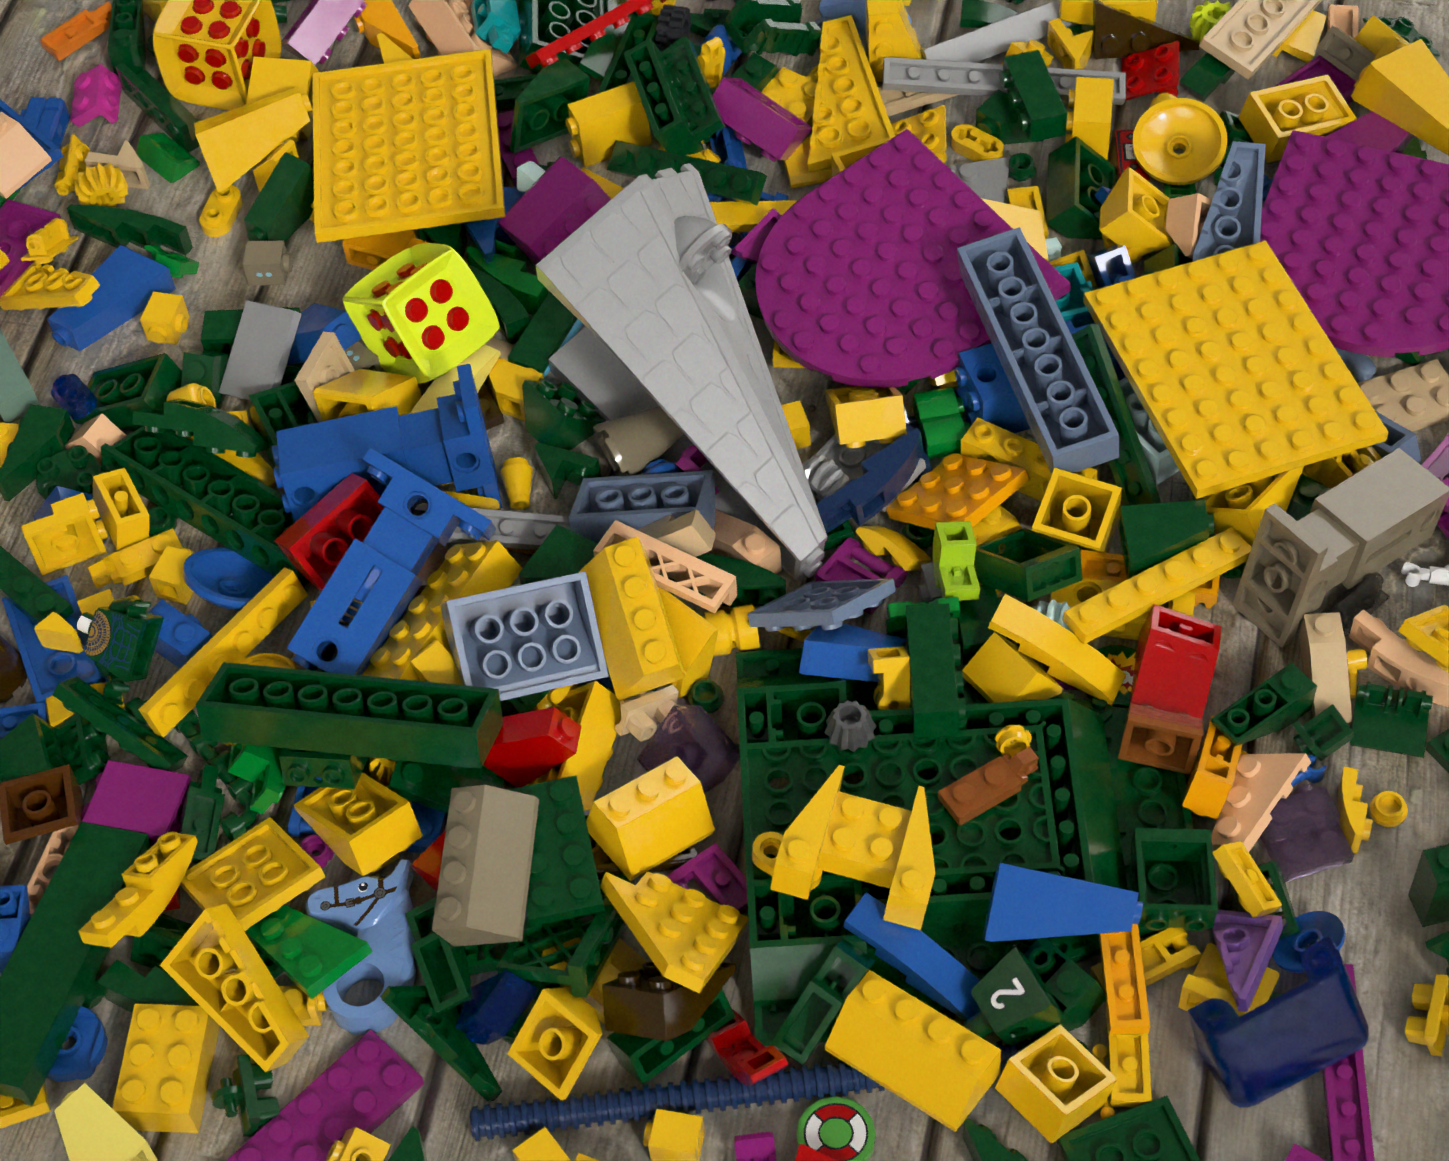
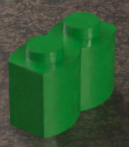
(940, 421)

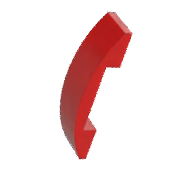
(744, 1053)

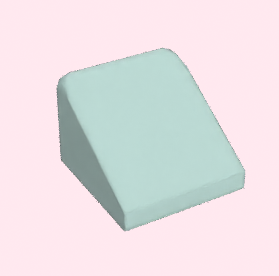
(527, 175)

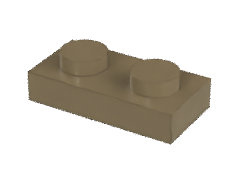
(1344, 52)

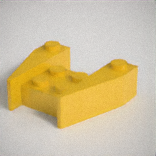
(861, 843)

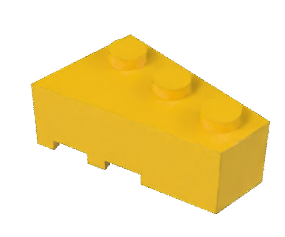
(889, 34)

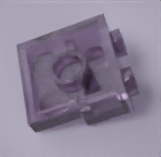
(1306, 834)

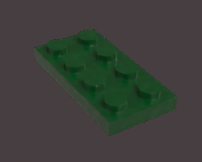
(563, 864)

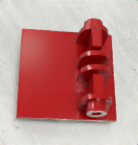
(1152, 71)

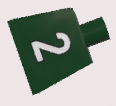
(1013, 1001)

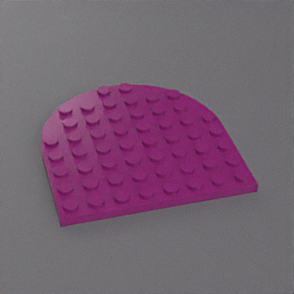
(1364, 242)
(869, 270)

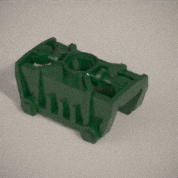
(772, 27)

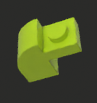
(954, 560)

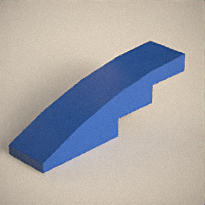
(917, 956)

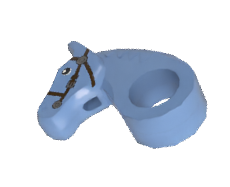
(375, 912)

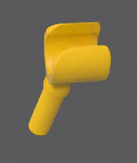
(1356, 661)

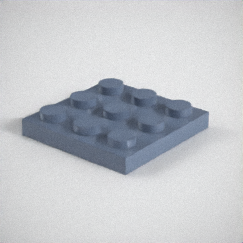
(822, 604)

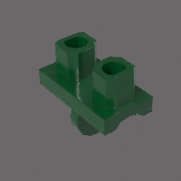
(252, 1110)

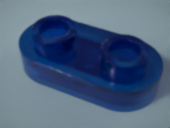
(73, 396)

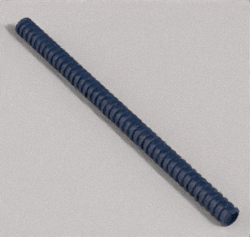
(675, 1098)

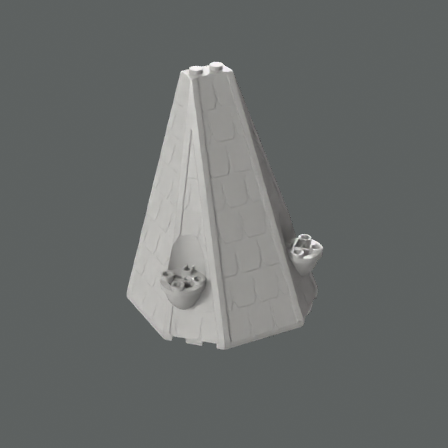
(677, 335)

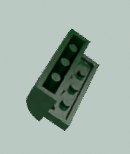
(674, 95)

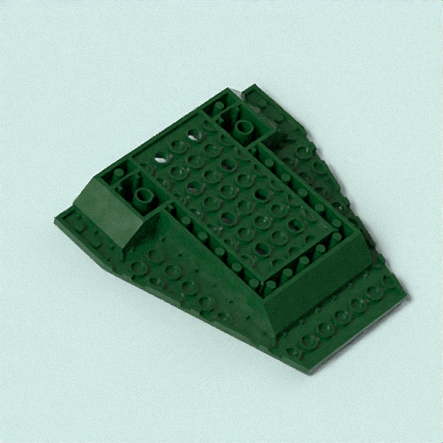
(1070, 818)

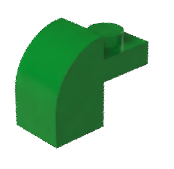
(261, 768)

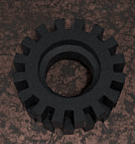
(673, 24)

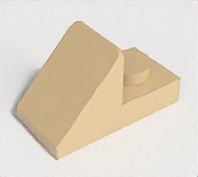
(128, 163)

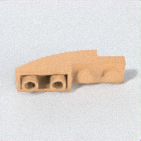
(1397, 660)

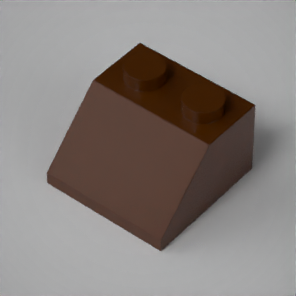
(40, 804)

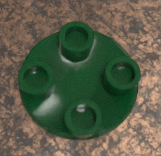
(67, 469)

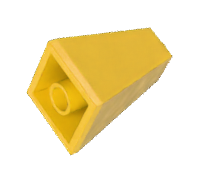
(1409, 92)
(247, 134)

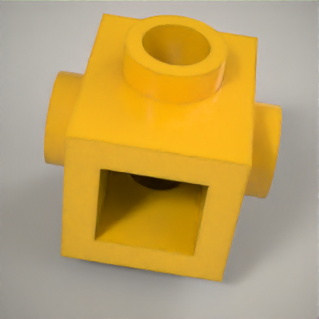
(358, 1146)

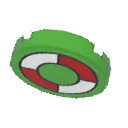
(838, 1129)

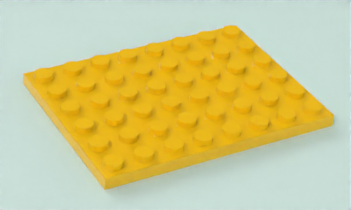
(406, 146)
(1233, 369)

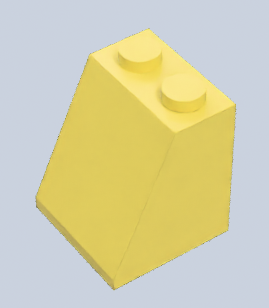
(96, 1131)

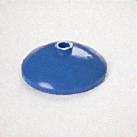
(224, 577)

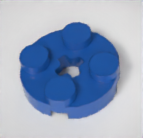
(86, 1054)

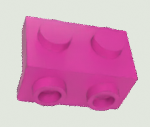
(95, 95)

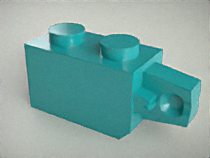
(496, 22)

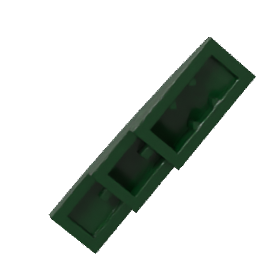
(602, 50)
(128, 226)

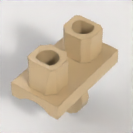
(644, 710)

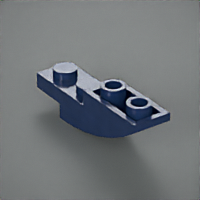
(881, 481)

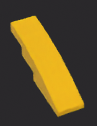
(1058, 648)

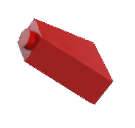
(532, 745)

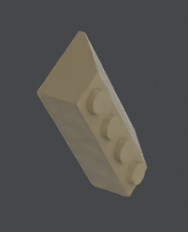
(485, 866)

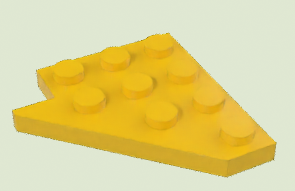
(676, 926)

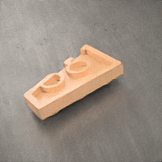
(1254, 793)

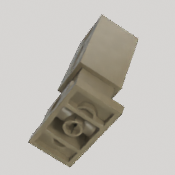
(1342, 539)

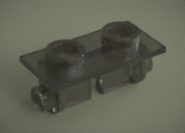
(1364, 595)

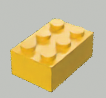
(166, 1068)

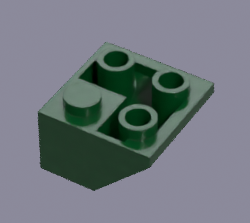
(558, 414)
(1069, 985)

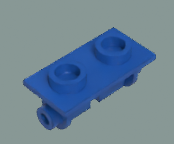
(728, 148)

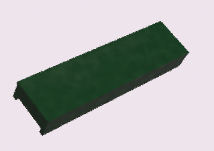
(206, 494)
(51, 964)

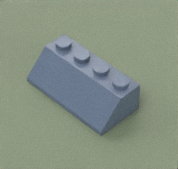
(640, 500)

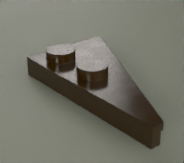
(1122, 34)

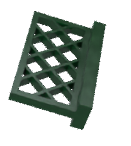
(583, 959)

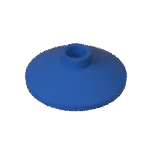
(1313, 928)

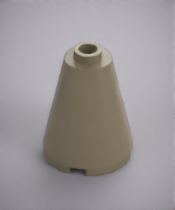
(637, 439)

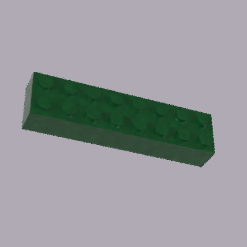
(351, 714)

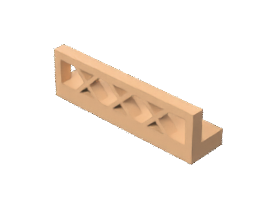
(680, 566)

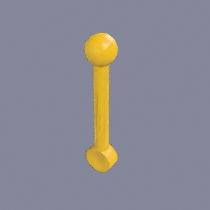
(1100, 1052)

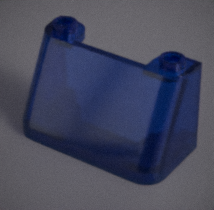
(1285, 1036)

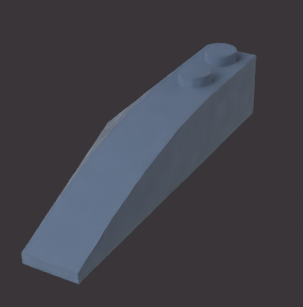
(1237, 203)

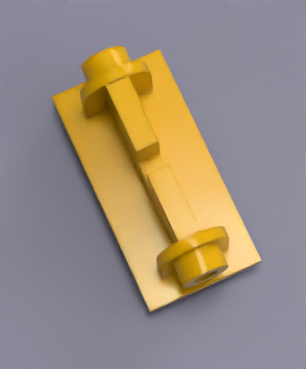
(70, 164)
(48, 242)

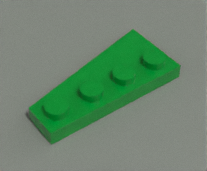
(307, 948)

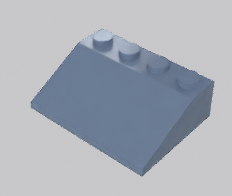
(526, 637)

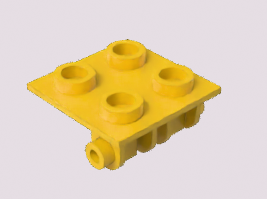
(928, 128)

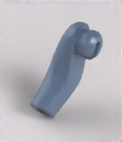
(1359, 364)

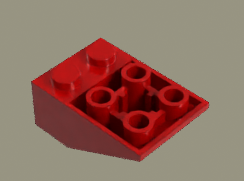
(1175, 662)

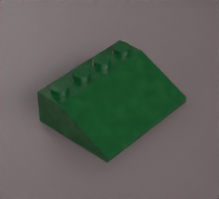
(551, 19)

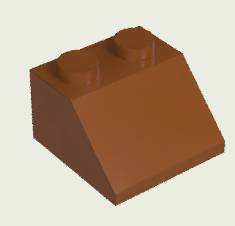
(1161, 738)

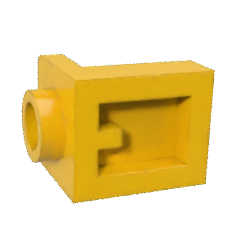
(307, 1009)

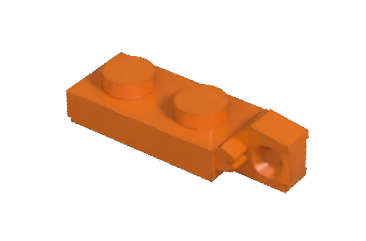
(77, 31)

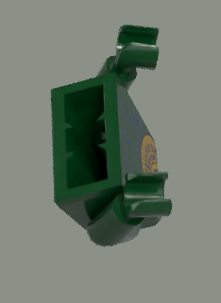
(121, 643)

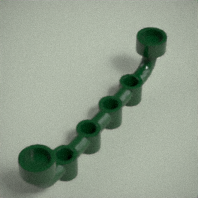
(238, 787)

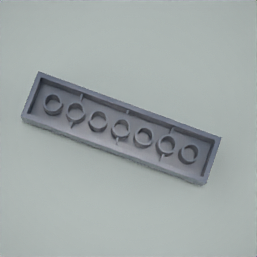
(1038, 353)

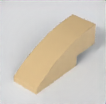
(687, 533)

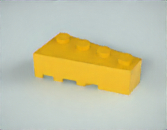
(235, 987)

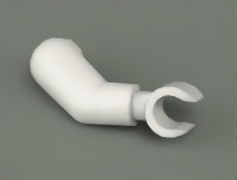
(1432, 574)

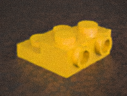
(67, 535)

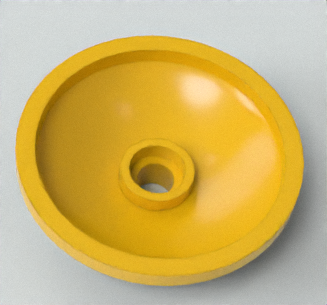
(1181, 125)

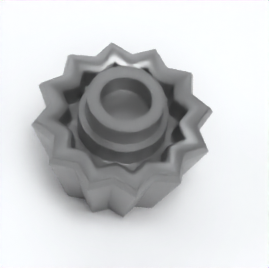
(850, 726)

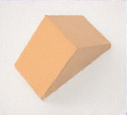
(95, 434)

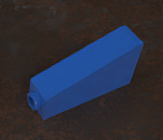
(124, 291)
(1050, 905)

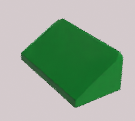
(165, 156)

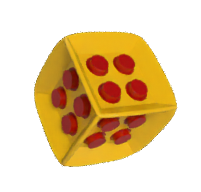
(210, 48)

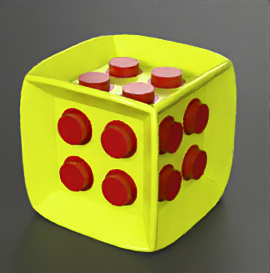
(422, 312)

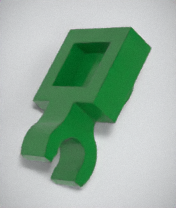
(176, 263)

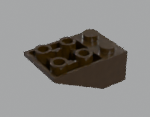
(657, 1007)

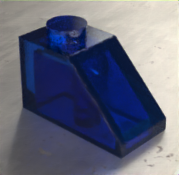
(494, 1007)

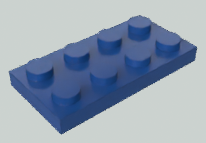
(45, 665)

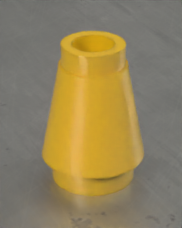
(517, 481)

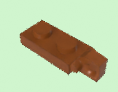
(988, 785)

